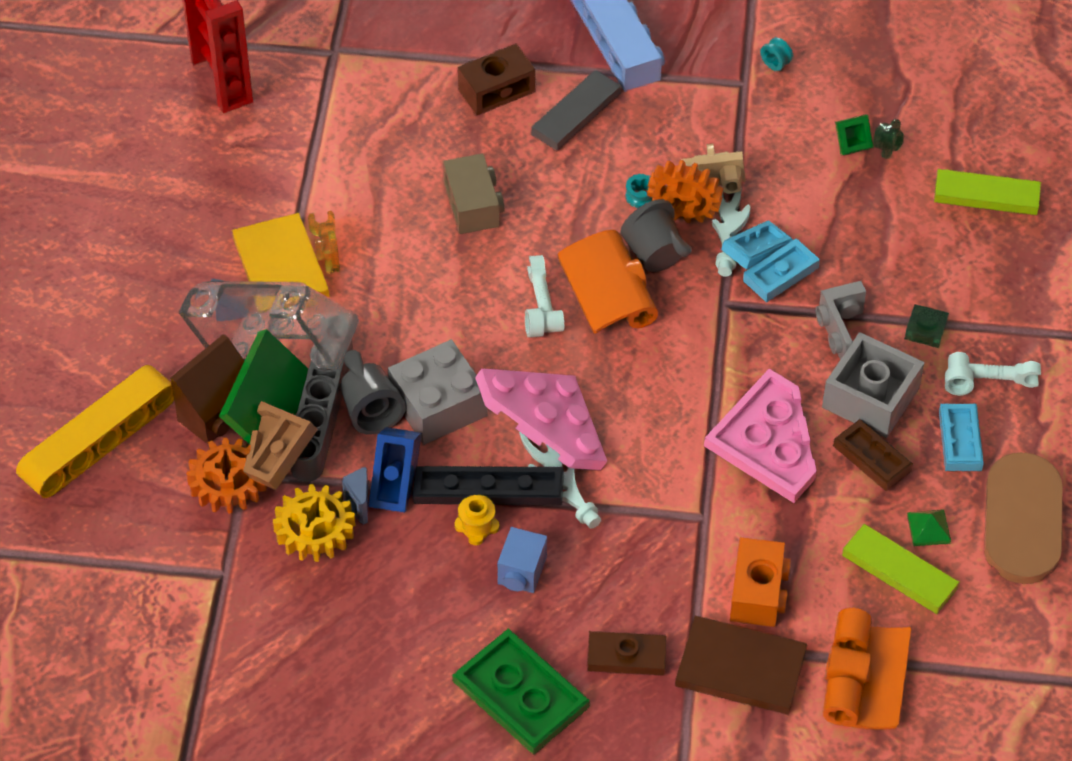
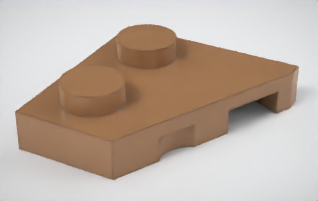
(276, 445)

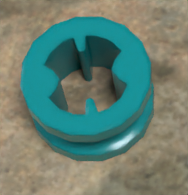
(776, 54)
(639, 183)

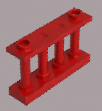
(219, 37)

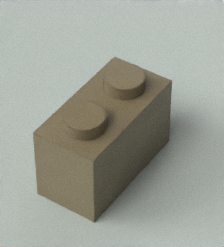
(472, 193)

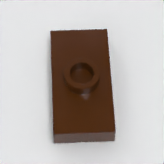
(873, 455)
(626, 653)

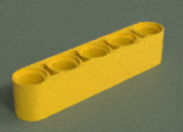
(96, 431)

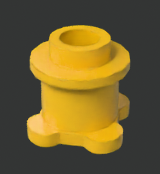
(476, 518)

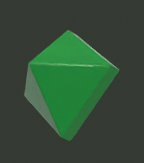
(854, 134)
(928, 528)

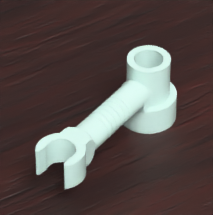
(543, 318)
(961, 373)

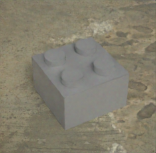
(873, 384)
(438, 391)

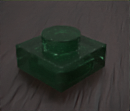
(926, 326)

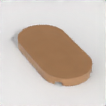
(1023, 517)

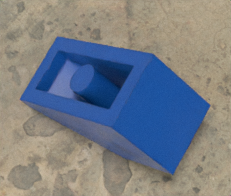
(394, 468)

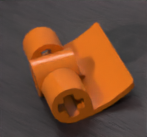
(608, 281)
(865, 672)

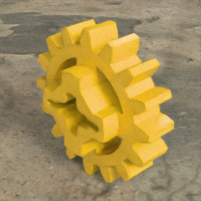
(314, 523)

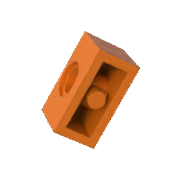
(754, 601)

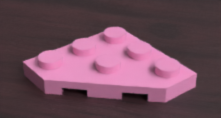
(547, 411)
(768, 437)

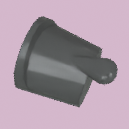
(655, 236)
(370, 396)

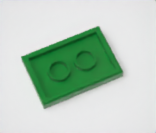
(267, 376)
(521, 691)

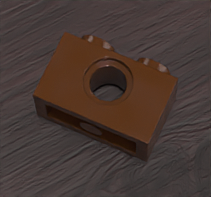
(496, 79)

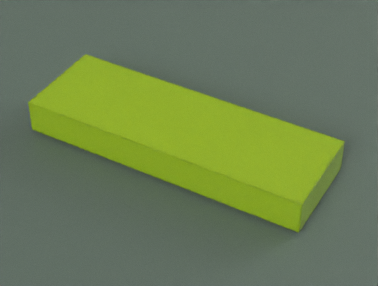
(987, 192)
(900, 568)

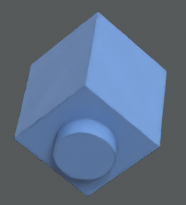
(522, 560)

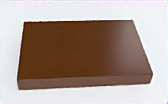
(741, 665)

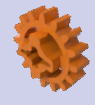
(686, 190)
(209, 473)

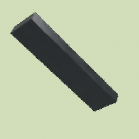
(498, 484)

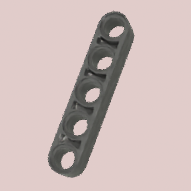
(320, 406)

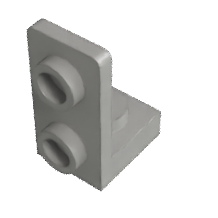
(840, 303)

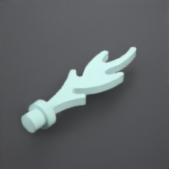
(731, 224)
(585, 512)

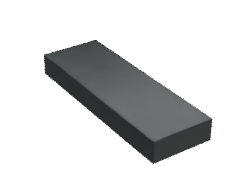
(576, 110)

